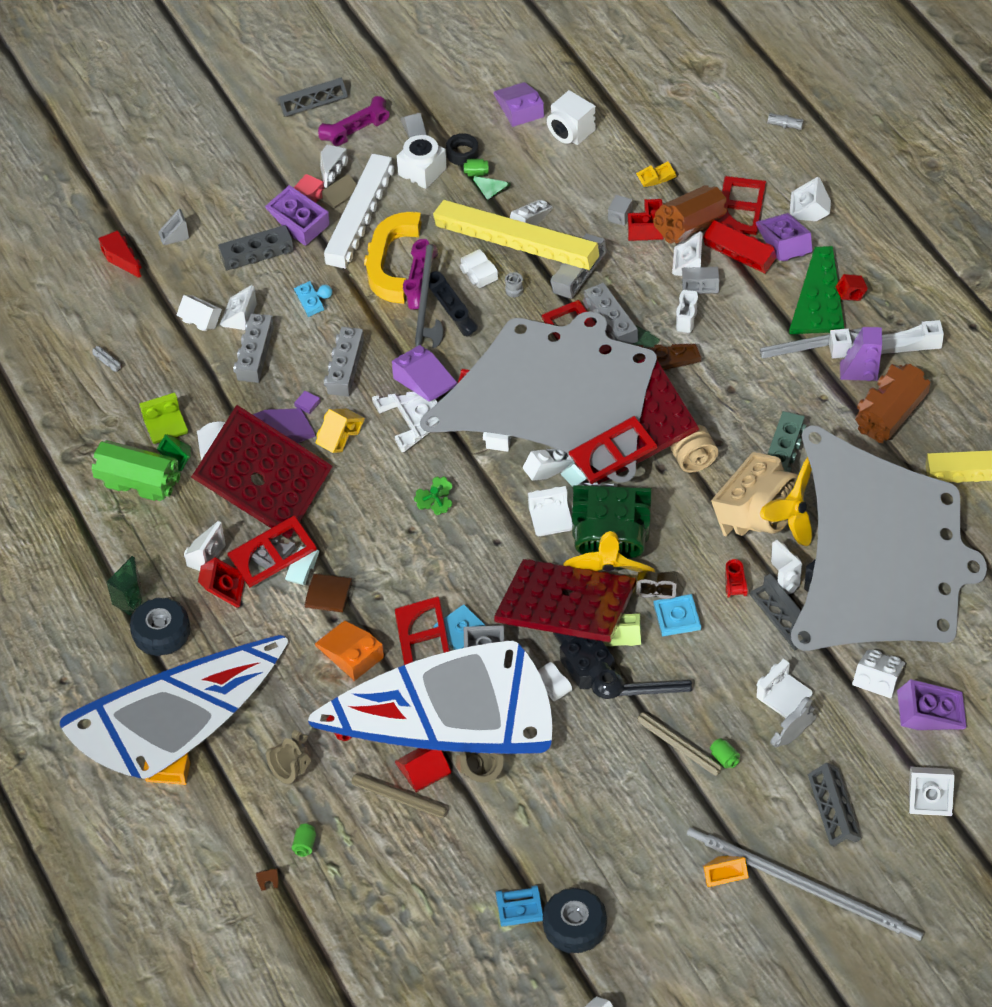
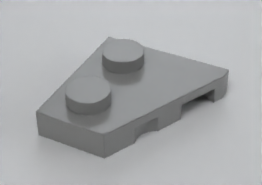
(262, 557)

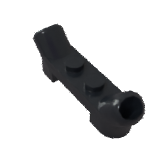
(452, 304)

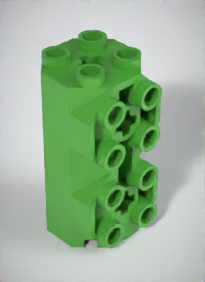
(130, 467)

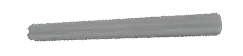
(798, 345)

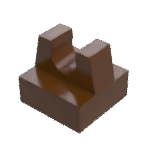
(267, 875)

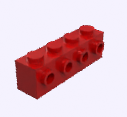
(739, 246)

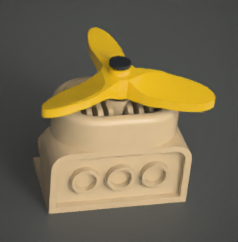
(765, 499)

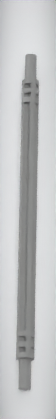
(810, 886)

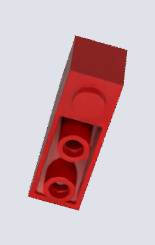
(116, 252)

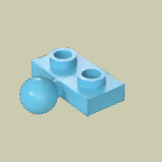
(310, 299)

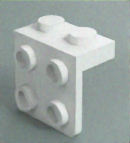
(549, 511)
(788, 567)
(878, 672)
(781, 690)

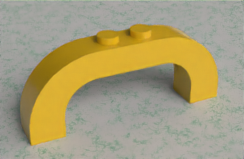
(393, 227)

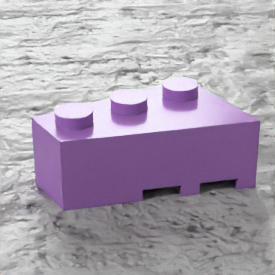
(864, 357)

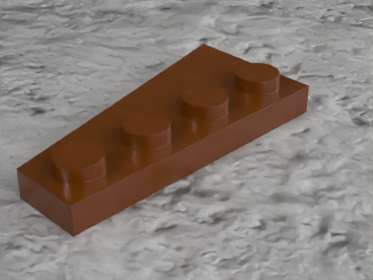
(673, 356)

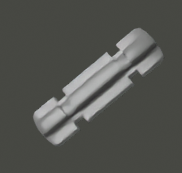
(106, 358)

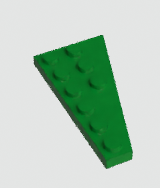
(819, 300)

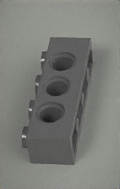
(255, 247)

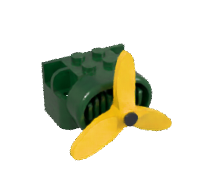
(610, 527)

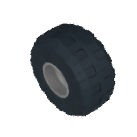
(160, 626)
(574, 920)

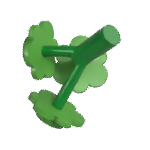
(438, 489)

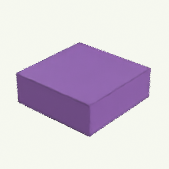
(307, 402)

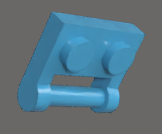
(519, 911)

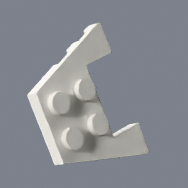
(412, 409)

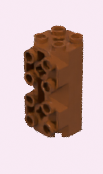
(690, 213)
(892, 403)

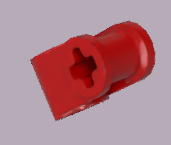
(735, 581)

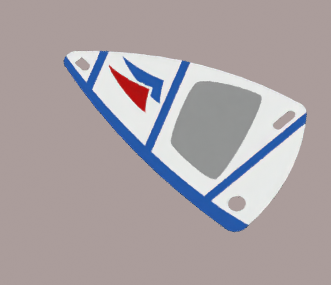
(449, 704)
(170, 710)

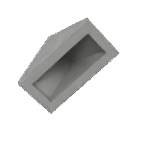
(413, 125)
(175, 229)

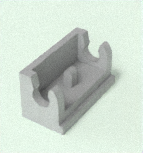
(700, 279)

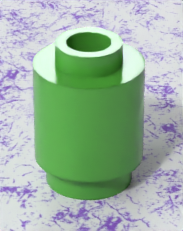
(476, 167)
(725, 753)
(304, 840)

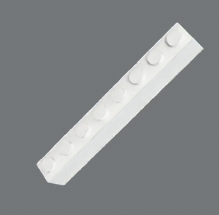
(359, 211)

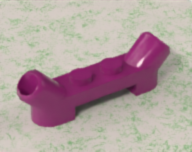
(338, 132)
(413, 285)

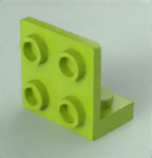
(163, 417)

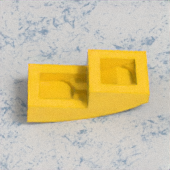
(655, 176)

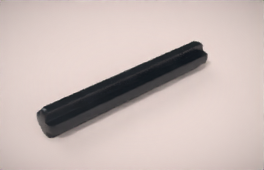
(657, 687)

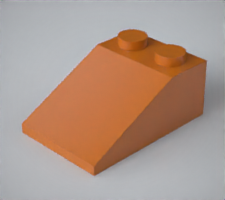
(351, 649)

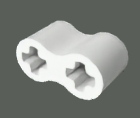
(554, 682)

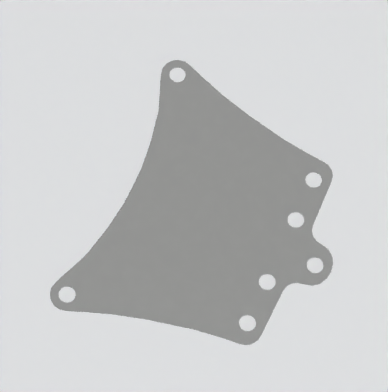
(552, 389)
(880, 551)

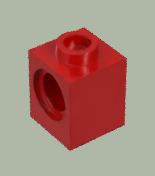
(851, 287)

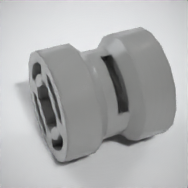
(514, 284)

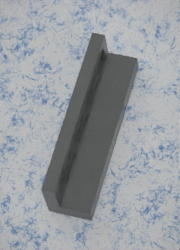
(310, 91)
(784, 603)
(839, 798)

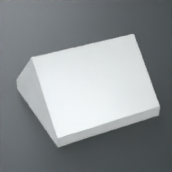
(687, 254)
(239, 309)

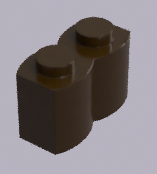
(660, 585)

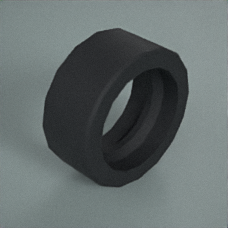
(461, 140)

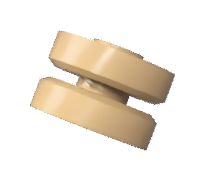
(695, 451)

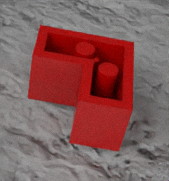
(641, 225)

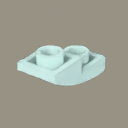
(299, 571)

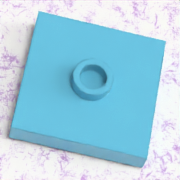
(677, 615)
(455, 625)

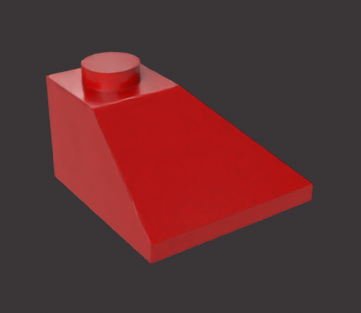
(222, 581)

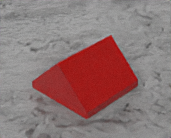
(423, 767)

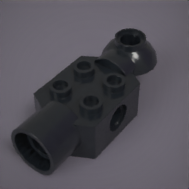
(590, 665)

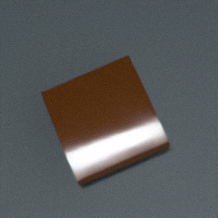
(328, 593)

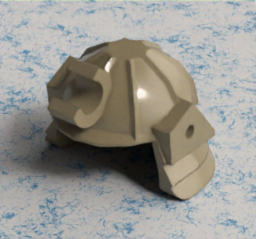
(289, 758)
(480, 766)

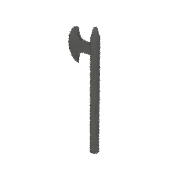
(436, 332)

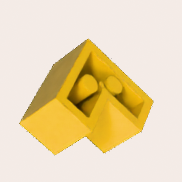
(337, 427)

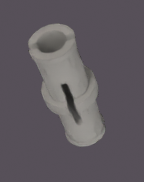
(785, 121)

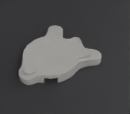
(795, 723)

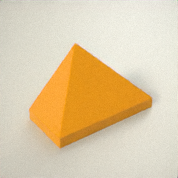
(725, 870)

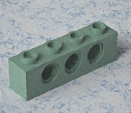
(787, 439)

